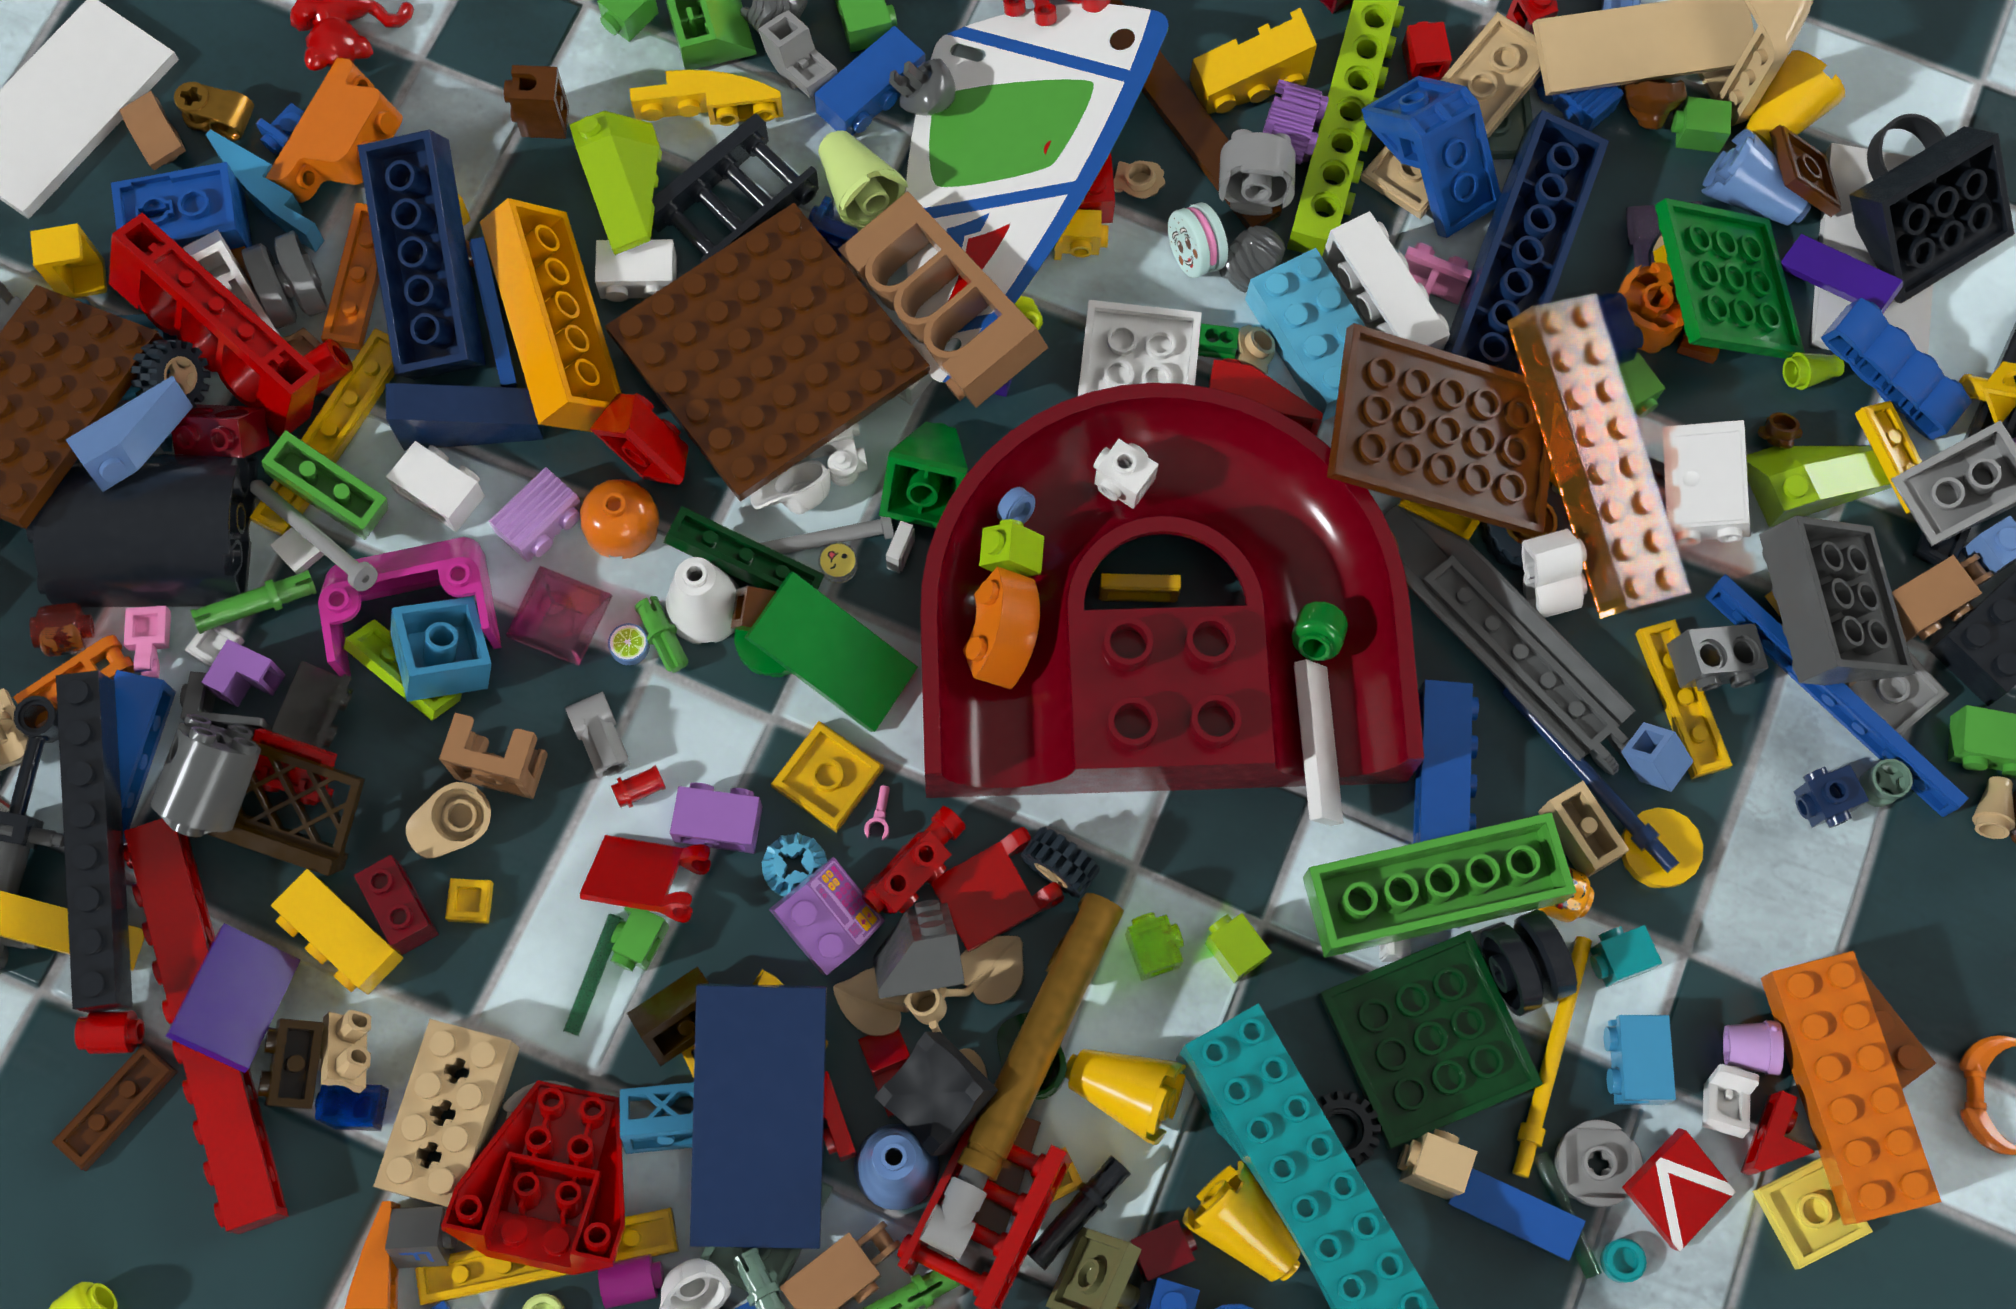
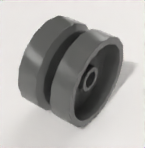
(288, 278)

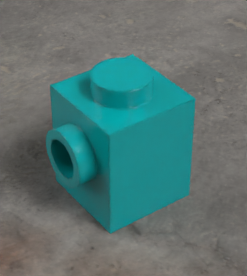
(1623, 955)

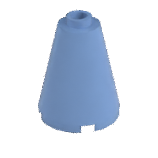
(1753, 182)
(897, 1185)

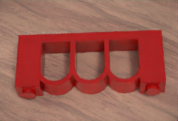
(199, 309)

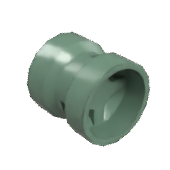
(1892, 776)

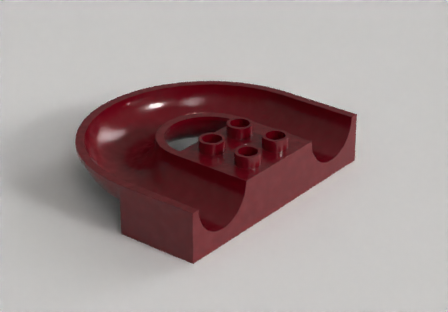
(1180, 689)

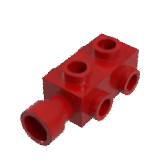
(914, 867)

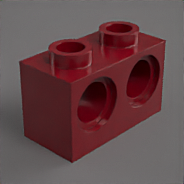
(221, 431)
(396, 905)

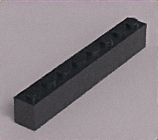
(93, 842)

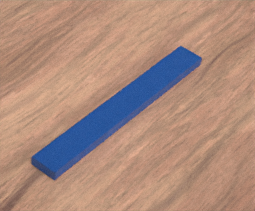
(1840, 701)

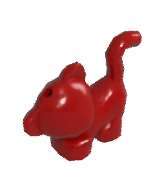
(333, 35)

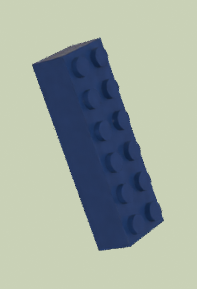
(421, 255)

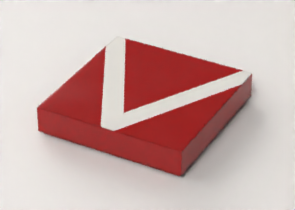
(1679, 1189)

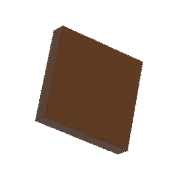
(1805, 170)

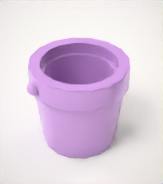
(1755, 1047)

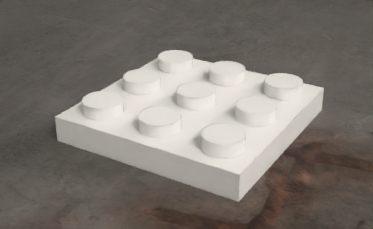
(1138, 346)

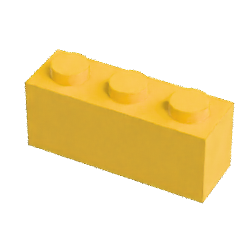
(335, 933)

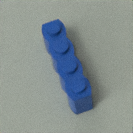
(1896, 369)

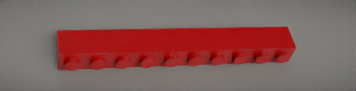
(223, 1097)

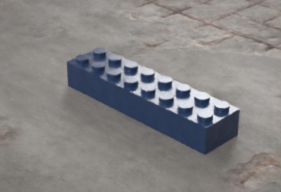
(1526, 237)

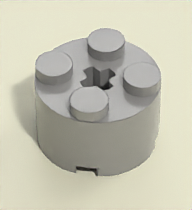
(1257, 172)

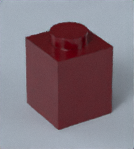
(1164, 1250)

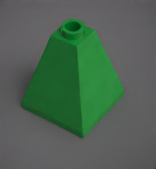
(923, 475)

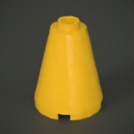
(1796, 97)
(1129, 1088)
(1244, 1224)

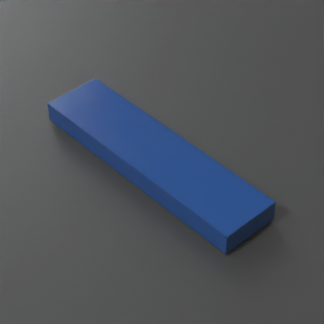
(492, 313)

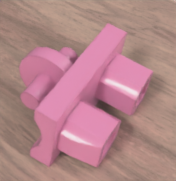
(1437, 275)

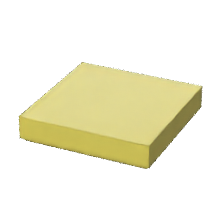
(1806, 1214)

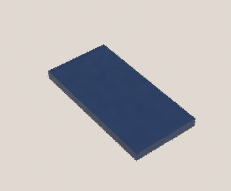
(758, 1116)

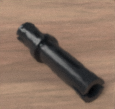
(1075, 1215)

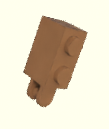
(1939, 594)
(840, 1273)

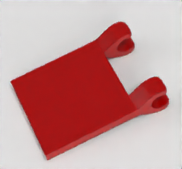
(641, 875)
(989, 894)

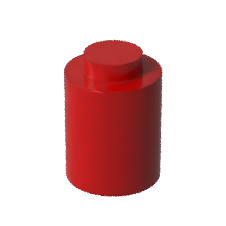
(331, 362)

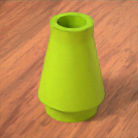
(1810, 369)

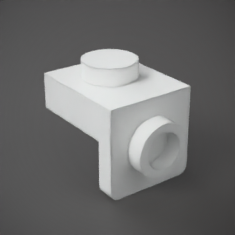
(1728, 1100)

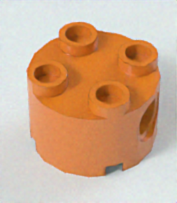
(1653, 305)

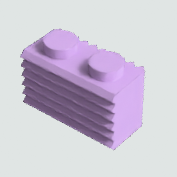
(537, 515)

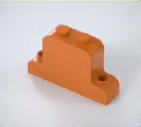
(327, 137)

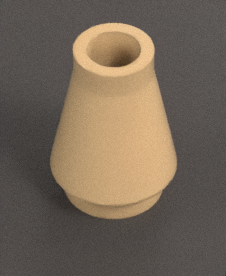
(1995, 811)

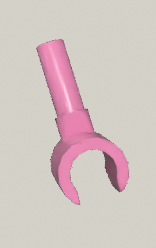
(880, 813)

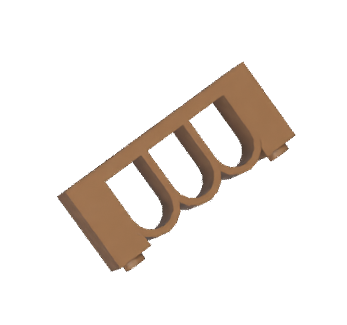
(988, 358)

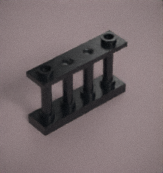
(724, 163)

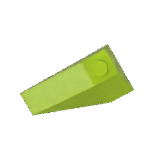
(621, 171)
(1812, 479)

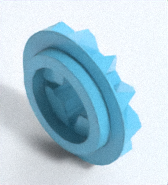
(791, 846)

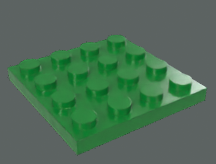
(1728, 279)

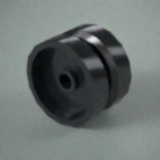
(1529, 962)

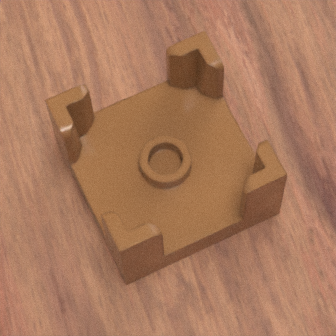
(469, 762)

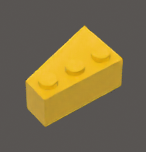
(1252, 69)

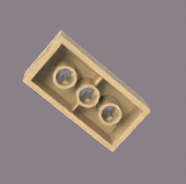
(431, 1092)

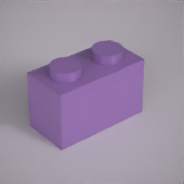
(716, 818)

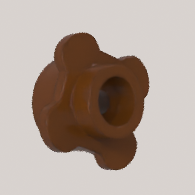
(1781, 430)

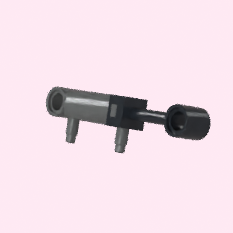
(18, 831)

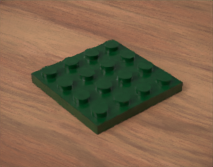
(1429, 1039)

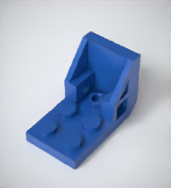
(1444, 135)

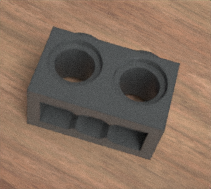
(1717, 657)

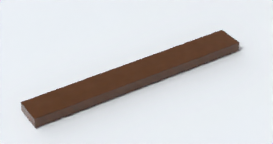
(1186, 119)

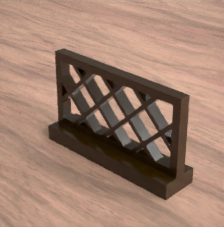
(287, 844)

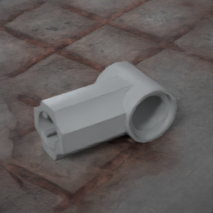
(595, 727)

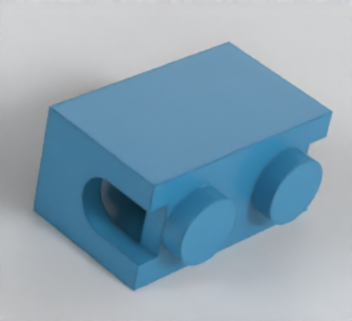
(1640, 1060)

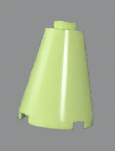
(858, 179)

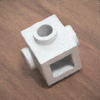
(1124, 473)

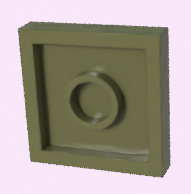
(1096, 1274)

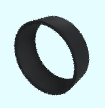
(1921, 126)

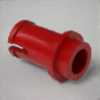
(637, 787)

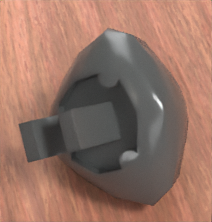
(924, 88)

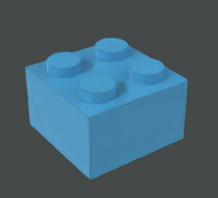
(440, 648)

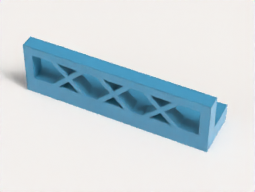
(656, 1131)

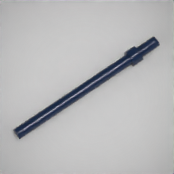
(1644, 836)

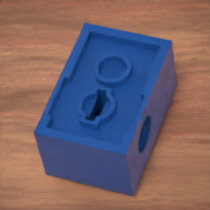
(187, 204)

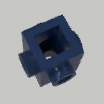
(1830, 796)

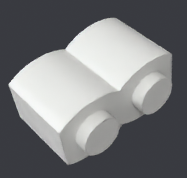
(1554, 572)

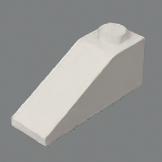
(218, 260)

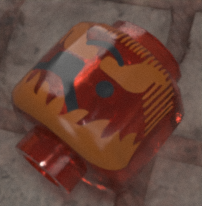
(61, 629)

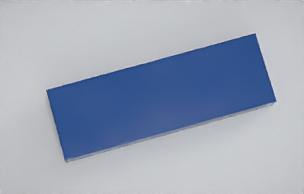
(1520, 1214)

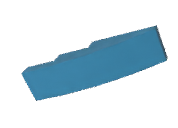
(268, 196)

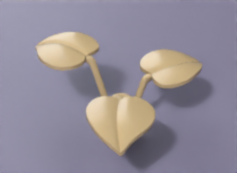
(989, 971)

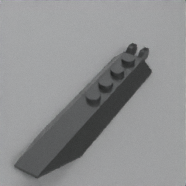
(1511, 639)

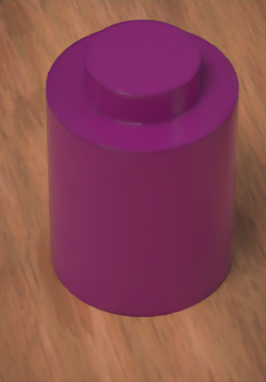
(630, 1281)

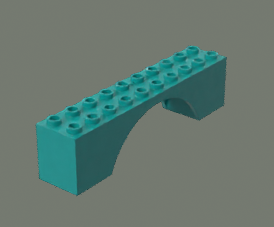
(1301, 1165)

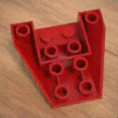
(547, 1184)

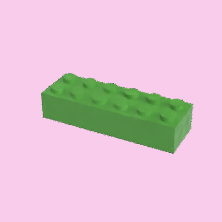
(1438, 884)

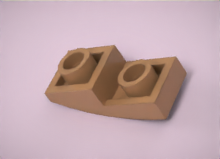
(152, 130)

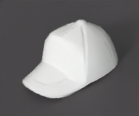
(797, 488)
(695, 1286)

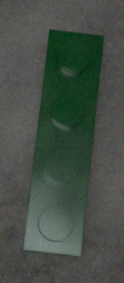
(735, 552)

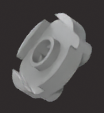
(1579, 1146)

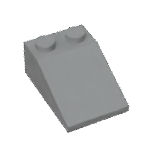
(1962, 484)

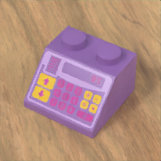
(827, 916)

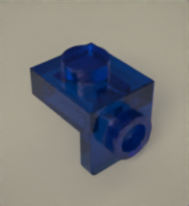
(832, 231)
(350, 1110)

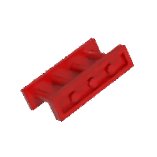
(1009, 1247)

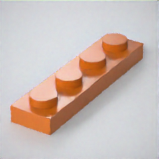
(354, 285)

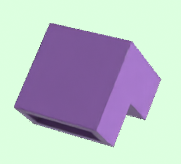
(239, 669)

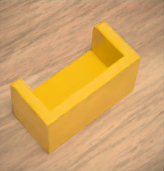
(68, 261)

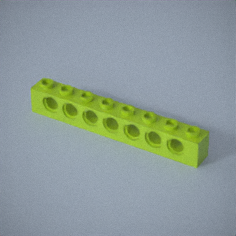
(1326, 163)

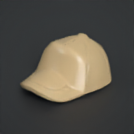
(449, 820)

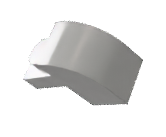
(794, 54)

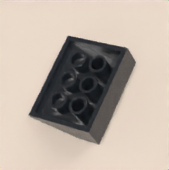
(1936, 210)

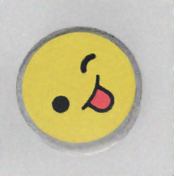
(838, 562)

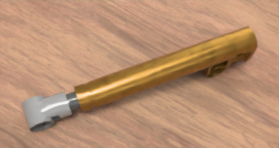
(1023, 1072)

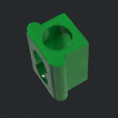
(1219, 348)

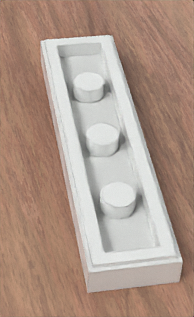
(1318, 743)

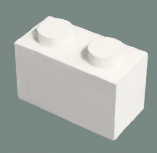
(635, 271)
(436, 485)

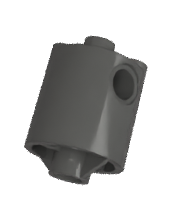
(205, 777)

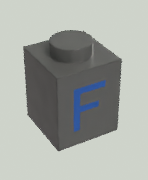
(417, 1238)

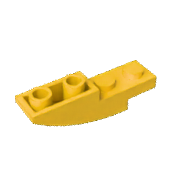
(721, 94)

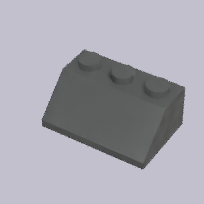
(919, 952)

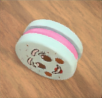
(1198, 240)

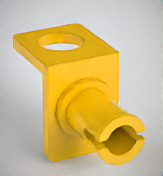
(1997, 391)

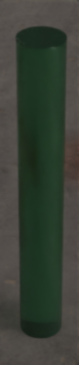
(592, 977)
(1560, 1200)

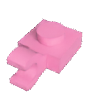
(144, 633)

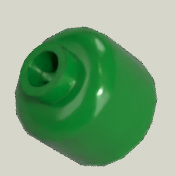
(1319, 631)

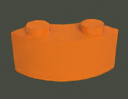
(1003, 628)

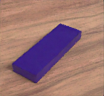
(1840, 273)

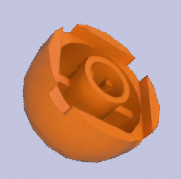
(619, 518)

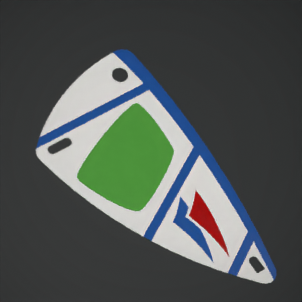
(984, 156)

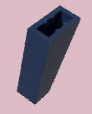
(460, 415)

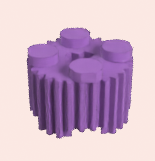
(1296, 115)

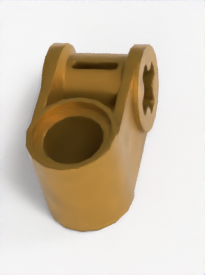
(214, 109)

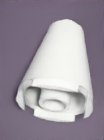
(701, 601)

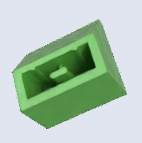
(710, 31)

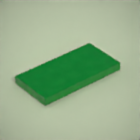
(831, 652)

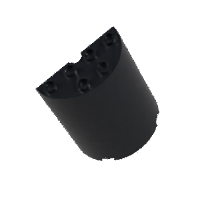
(152, 539)

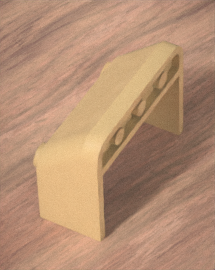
(1747, 82)

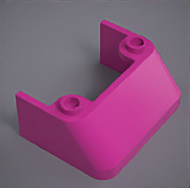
(453, 563)

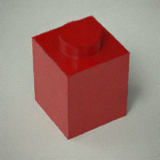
(1426, 50)

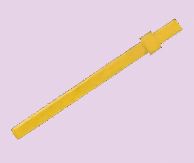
(1531, 1133)

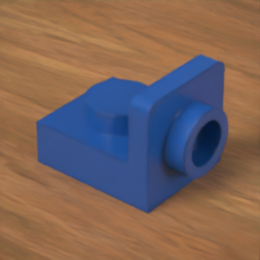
(278, 132)

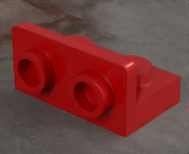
(298, 776)

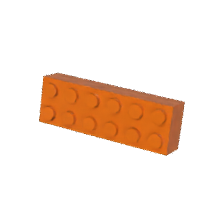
(1850, 1089)

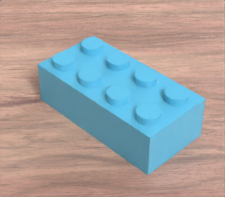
(1308, 321)

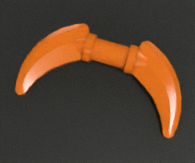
(1974, 1115)

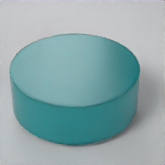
(1623, 1260)

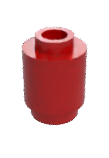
(109, 1032)

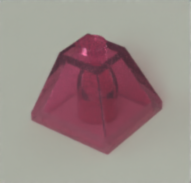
(559, 615)

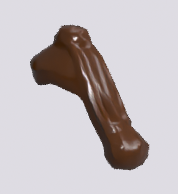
(1653, 101)

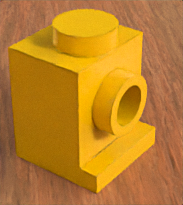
(1083, 235)

